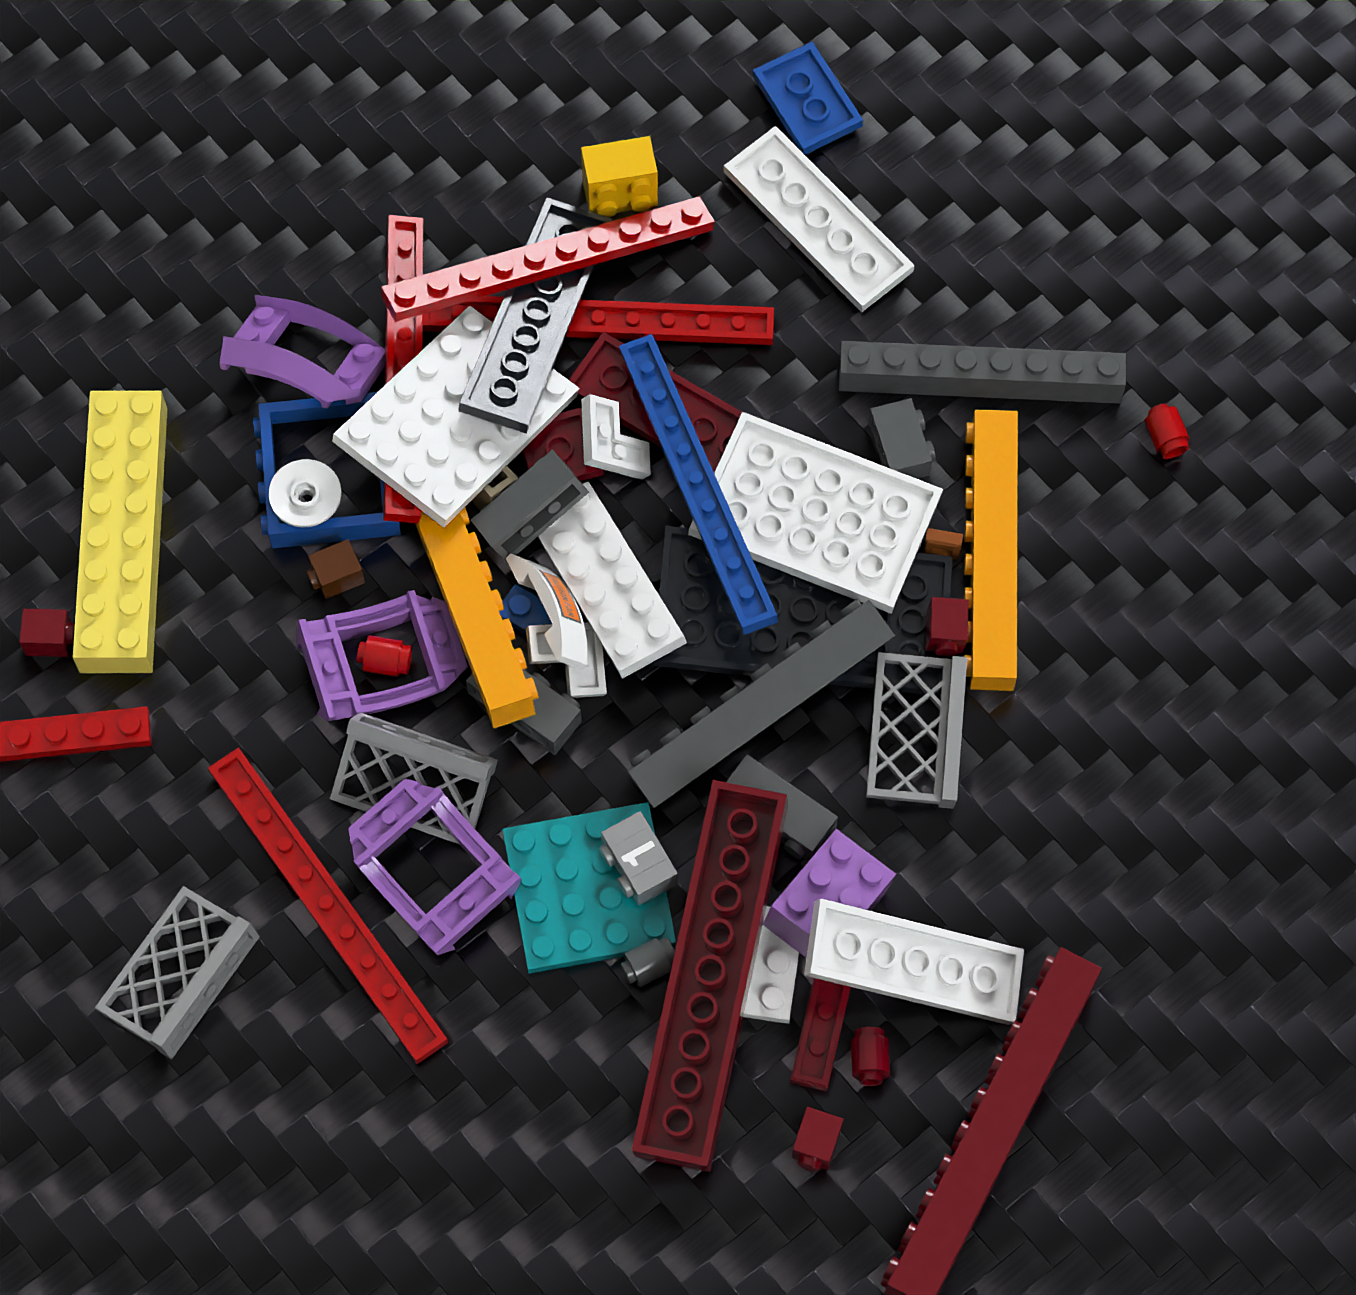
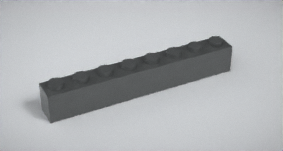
(982, 372)
(760, 703)

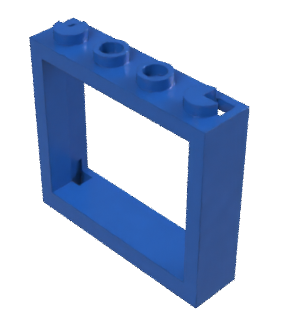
(333, 529)

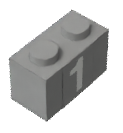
(638, 858)

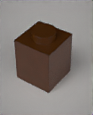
(335, 569)

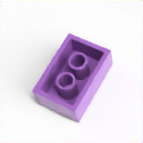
(835, 873)

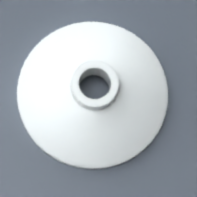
(305, 478)

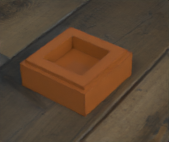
(943, 543)

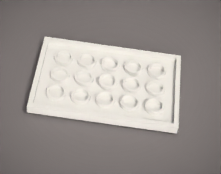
(421, 440)
(824, 511)

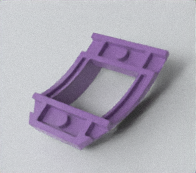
(256, 352)
(330, 670)
(468, 901)

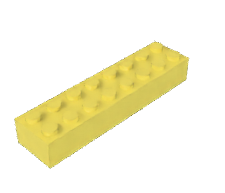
(120, 532)

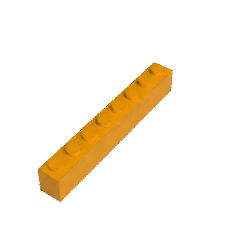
(993, 549)
(477, 619)

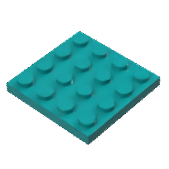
(572, 898)

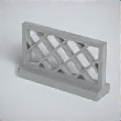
(949, 729)
(413, 747)
(203, 987)

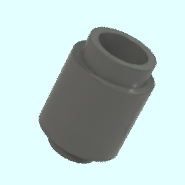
(648, 961)

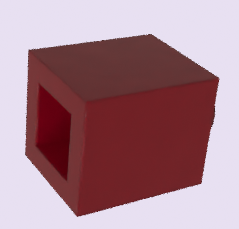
(946, 626)
(46, 632)
(816, 1139)

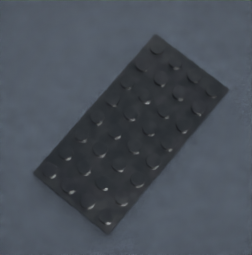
(718, 644)

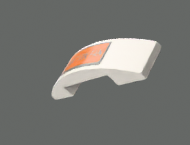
(568, 632)

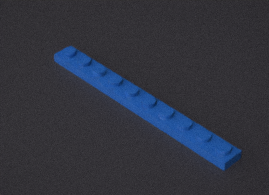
(698, 485)

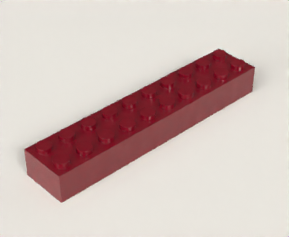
(710, 976)
(995, 1126)

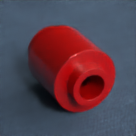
(1167, 431)
(384, 656)

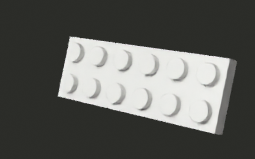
(818, 219)
(610, 586)
(914, 961)

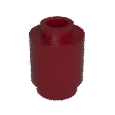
(870, 1056)

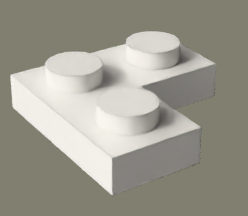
(605, 445)
(580, 683)

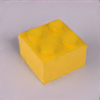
(620, 176)

